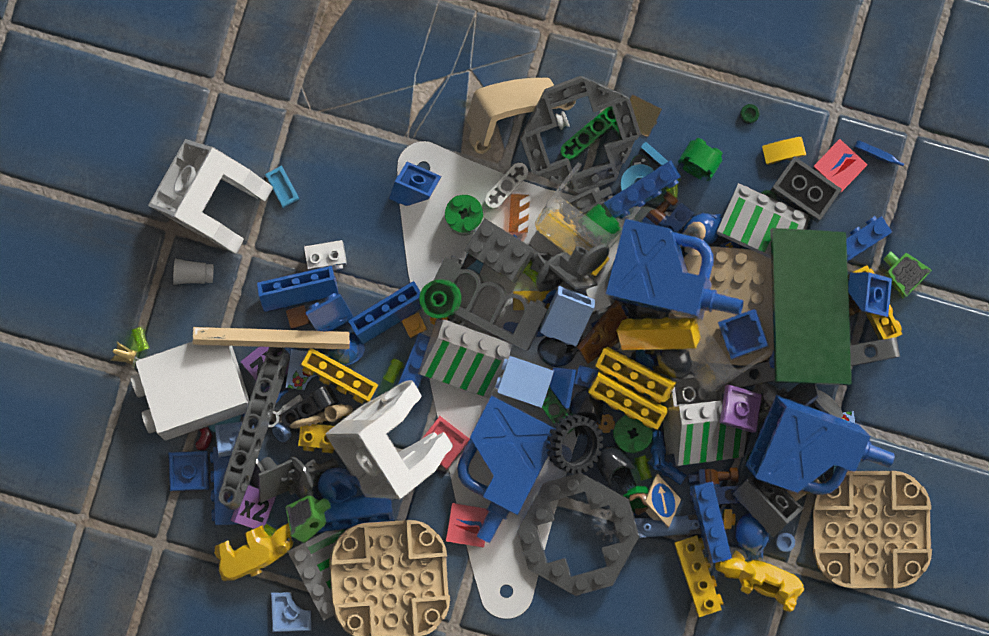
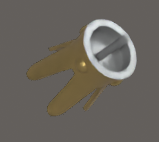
(125, 354)

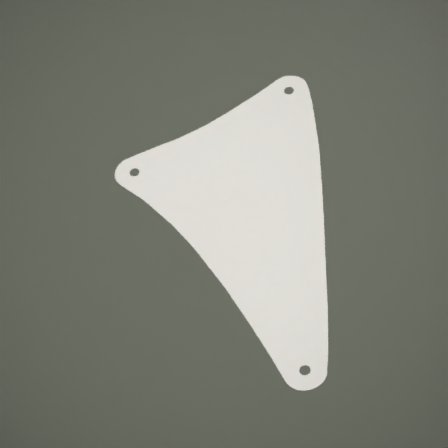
(426, 245)

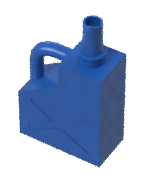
(654, 276)
(804, 443)
(514, 452)

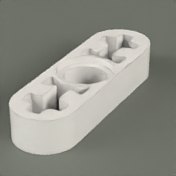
(519, 178)

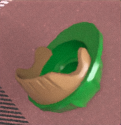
(636, 498)

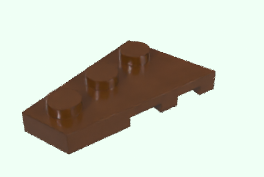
(603, 334)

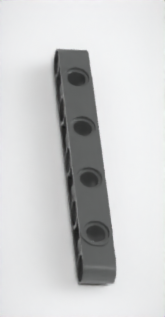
(884, 349)
(250, 440)

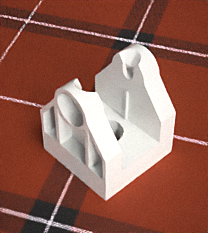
(191, 183)
(370, 454)

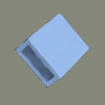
(567, 316)
(524, 381)

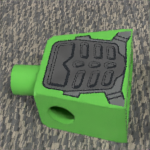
(905, 272)
(306, 517)

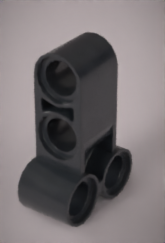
(318, 400)

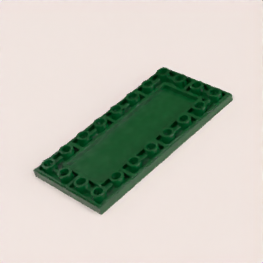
(810, 307)

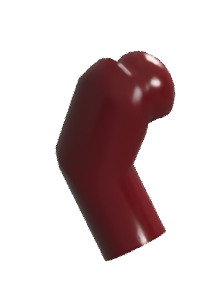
(205, 439)

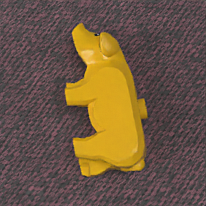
(256, 554)
(763, 579)

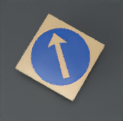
(661, 501)

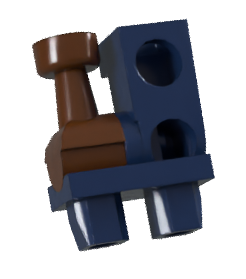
(675, 221)
(723, 494)

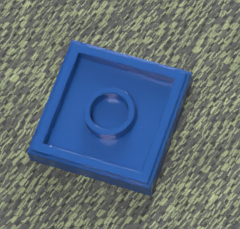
(188, 471)

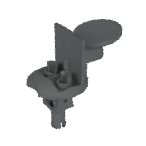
(568, 268)
(802, 393)
(288, 476)

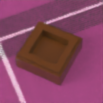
(297, 317)

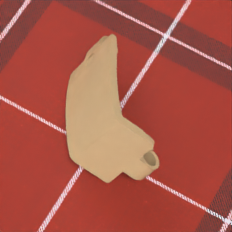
(503, 101)

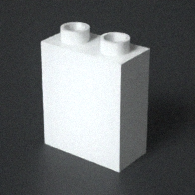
(190, 388)

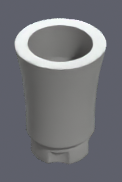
(192, 272)

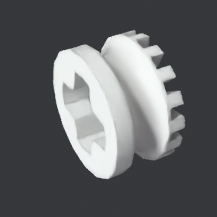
(561, 120)

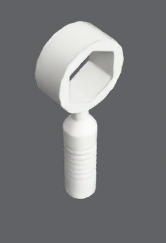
(296, 400)

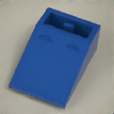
(330, 314)

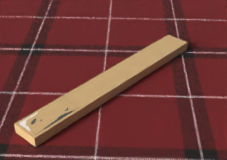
(270, 338)

